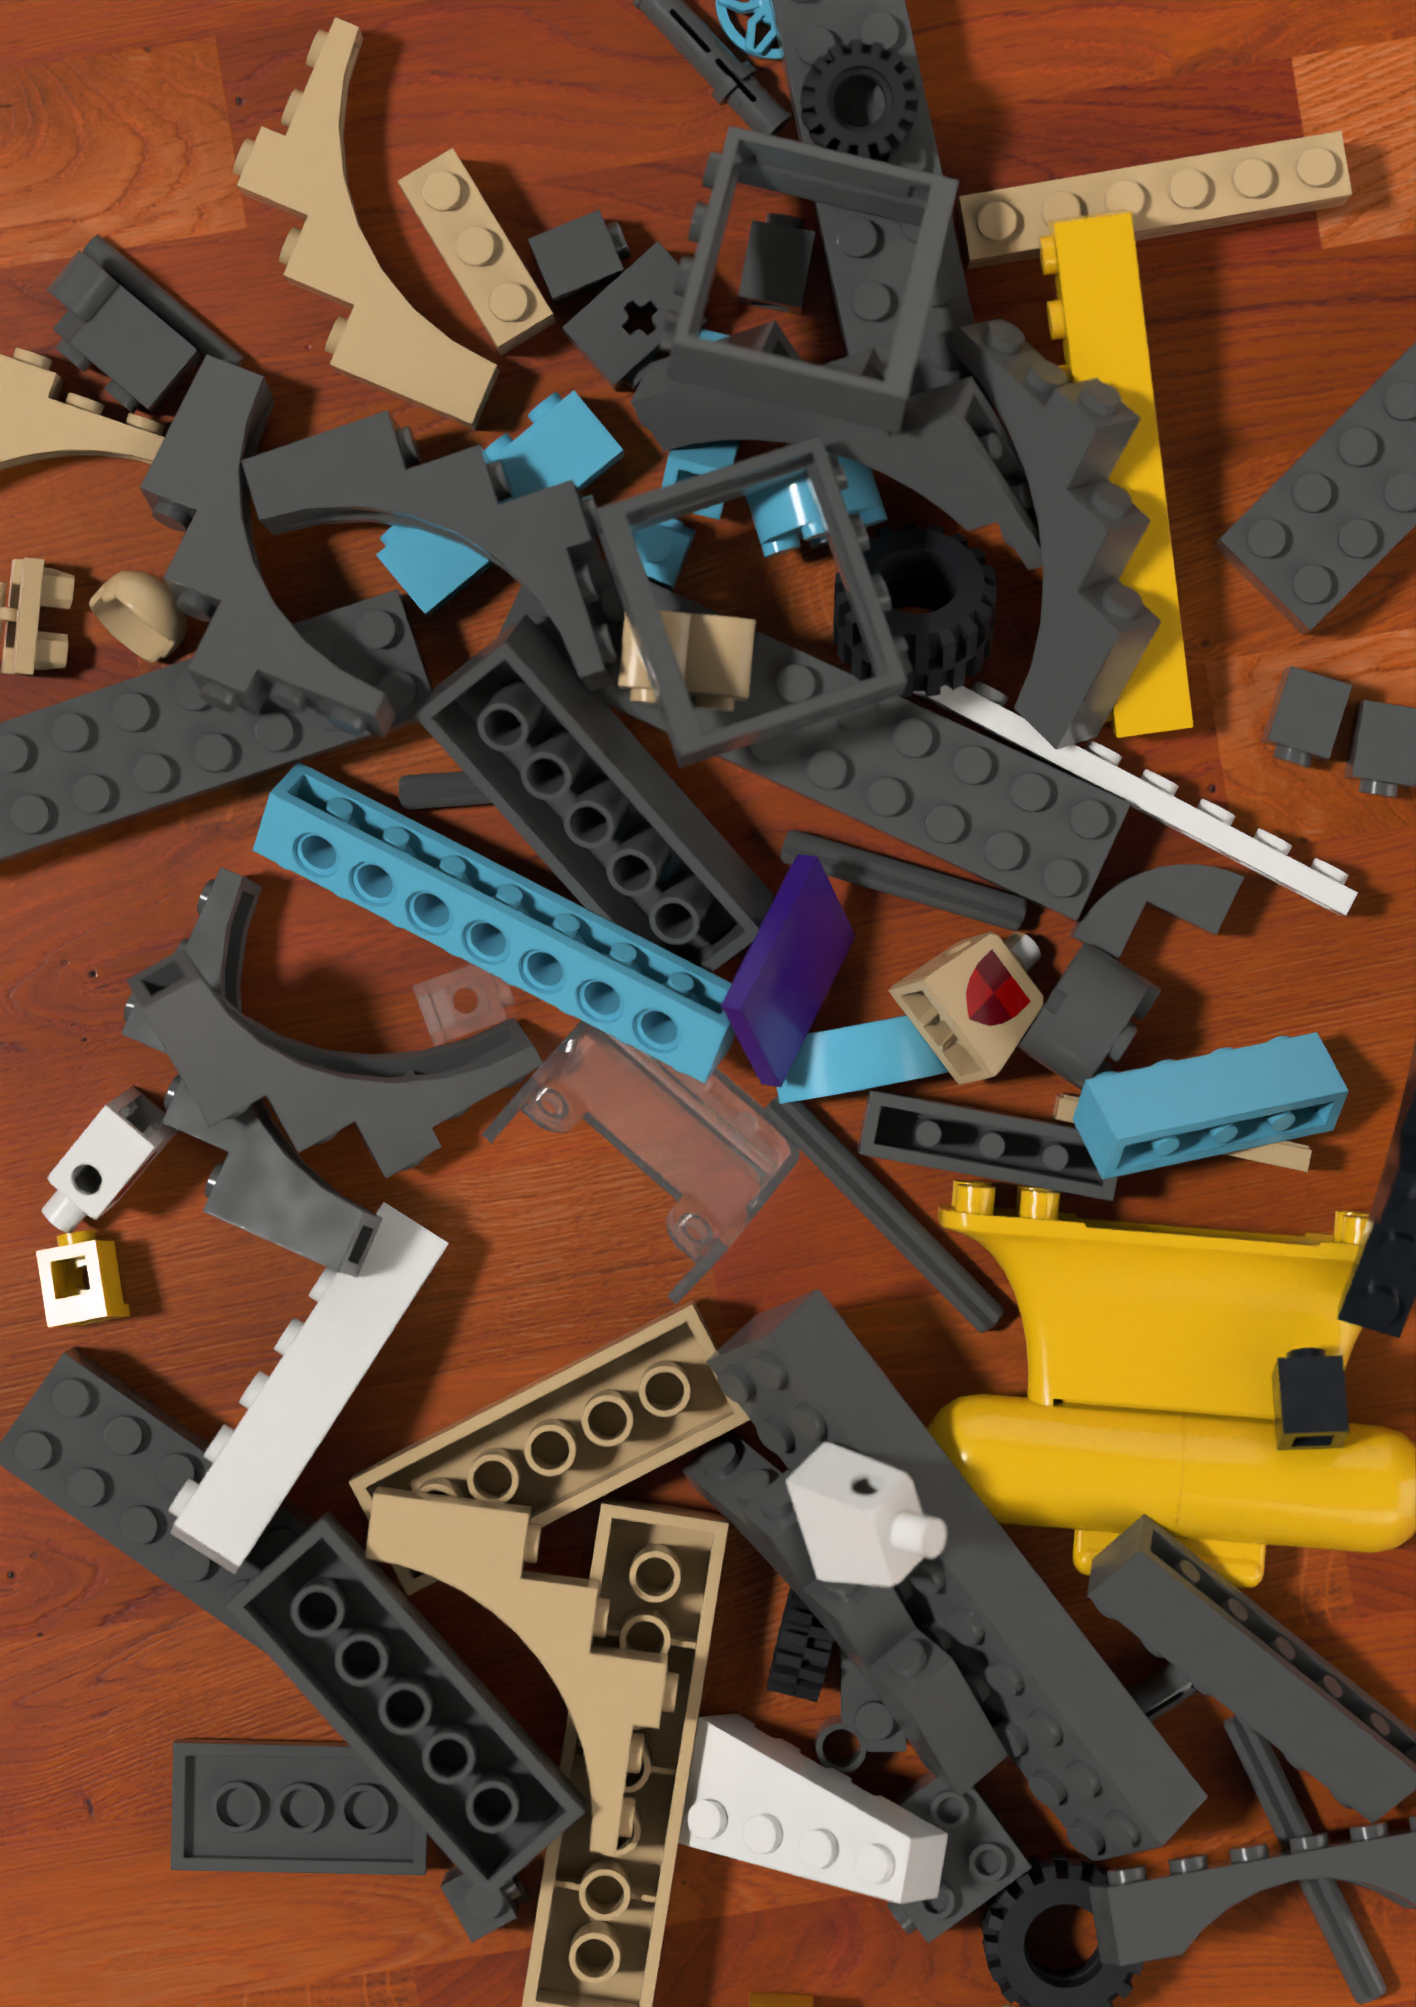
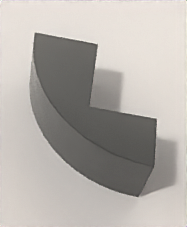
(1184, 891)

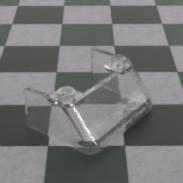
(691, 1137)

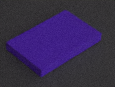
(788, 970)

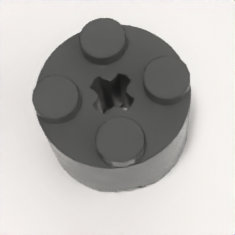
(1088, 1016)

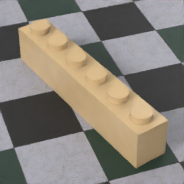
(1161, 196)

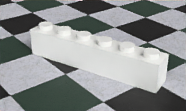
(304, 1393)

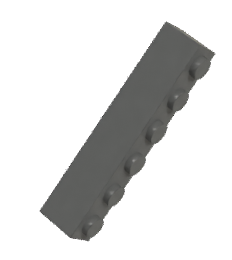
(1255, 1668)

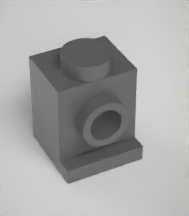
(476, 1912)

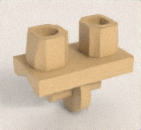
(30, 589)

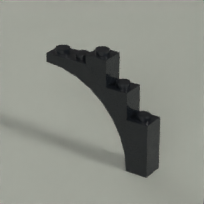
(1384, 1269)

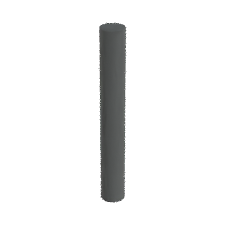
(160, 301)

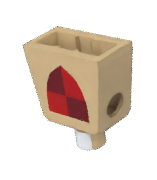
(974, 1002)

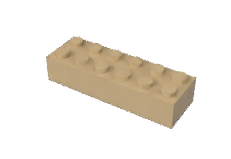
(572, 1429)

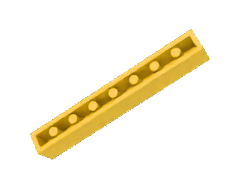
(1106, 339)

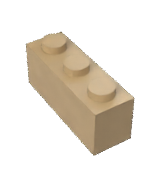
(476, 251)

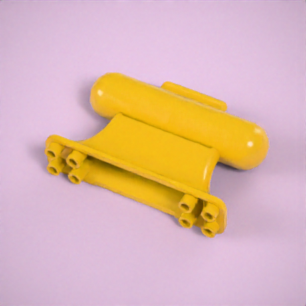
(1167, 1388)

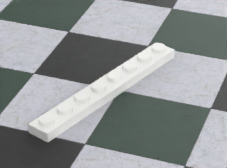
(1153, 797)

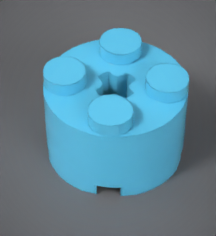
(789, 512)

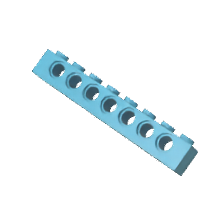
(497, 920)

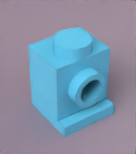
(664, 551)

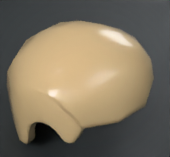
(141, 614)

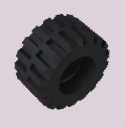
(933, 574)
(1004, 1930)

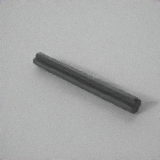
(886, 1213)
(1322, 1894)

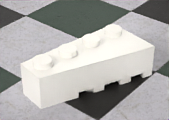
(789, 1814)

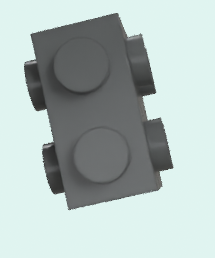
(977, 1860)

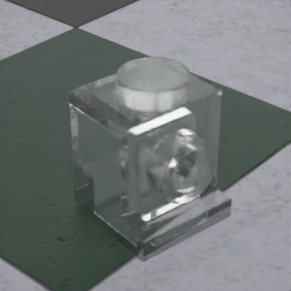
(438, 1005)

